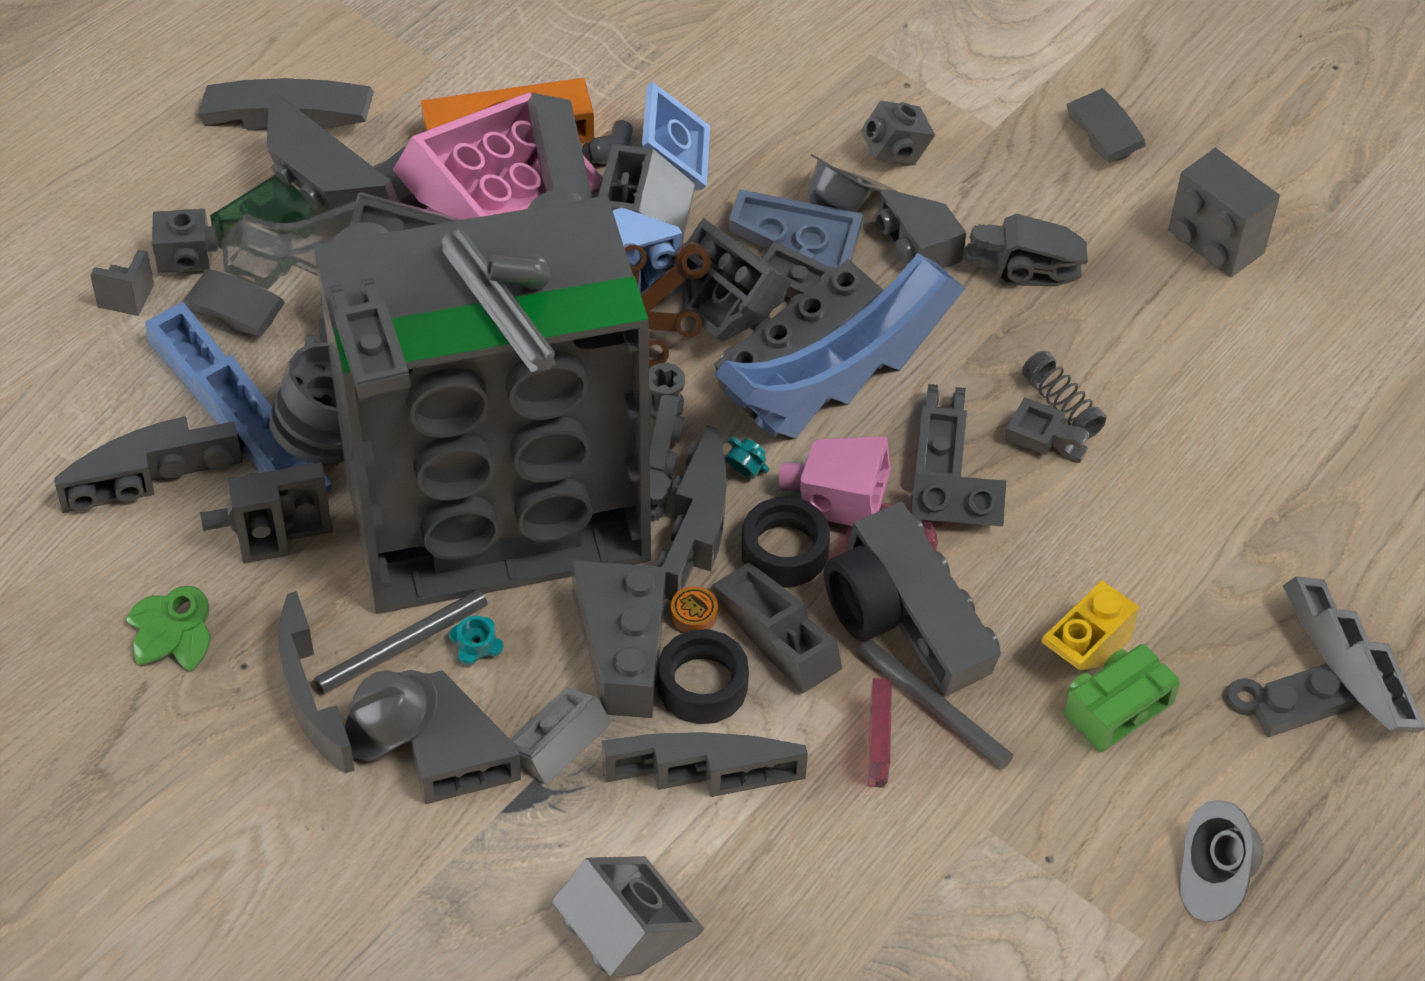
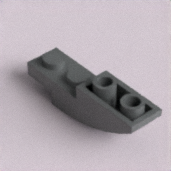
(131, 462)
(698, 512)

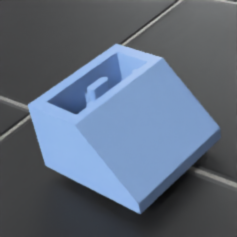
(657, 240)

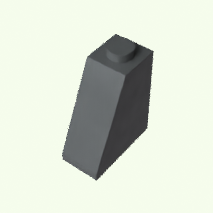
(461, 747)

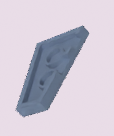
(807, 228)

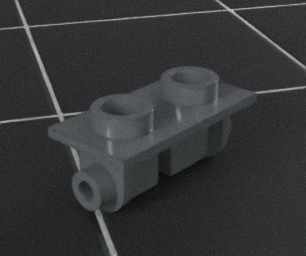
(958, 499)

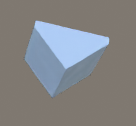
(676, 134)

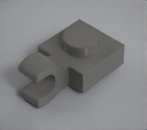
(1042, 427)

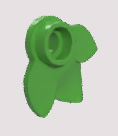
(168, 632)

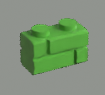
(1120, 696)

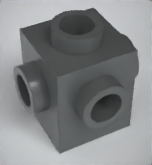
(897, 132)
(183, 240)

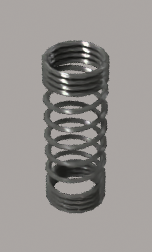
(1090, 419)

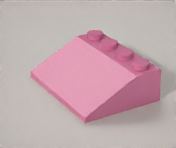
(479, 163)

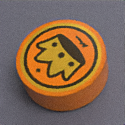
(694, 609)

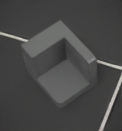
(122, 287)

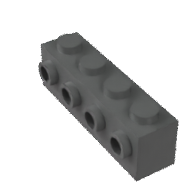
(807, 318)
(935, 612)

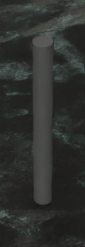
(400, 641)
(936, 704)

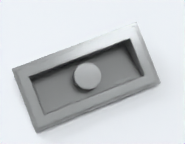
(560, 733)

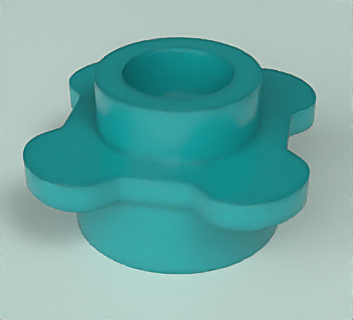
(746, 457)
(476, 628)

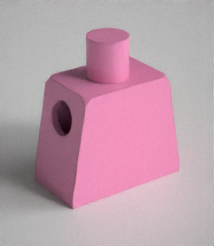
(841, 477)

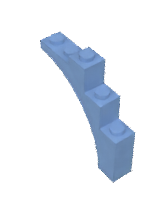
(885, 332)

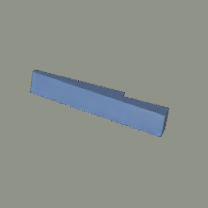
(219, 385)

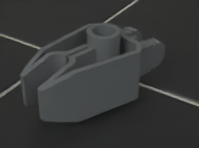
(1027, 251)

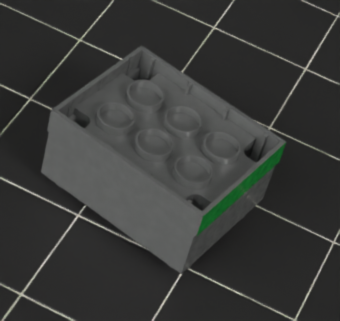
(481, 462)

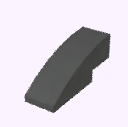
(779, 626)

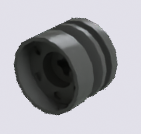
(306, 408)

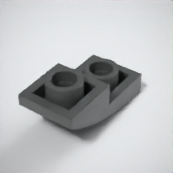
(1107, 125)
(235, 300)

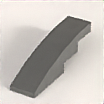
(323, 101)
(1361, 665)
(722, 760)

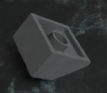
(625, 913)

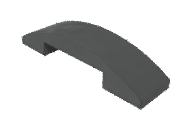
(321, 727)

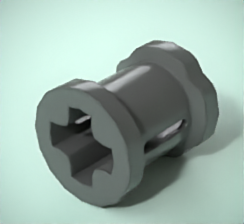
(667, 380)

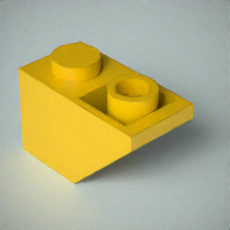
(1094, 628)

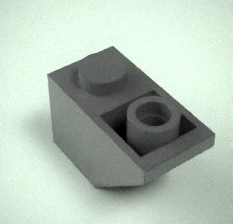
(921, 228)

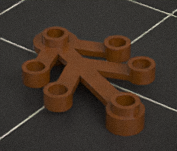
(664, 286)

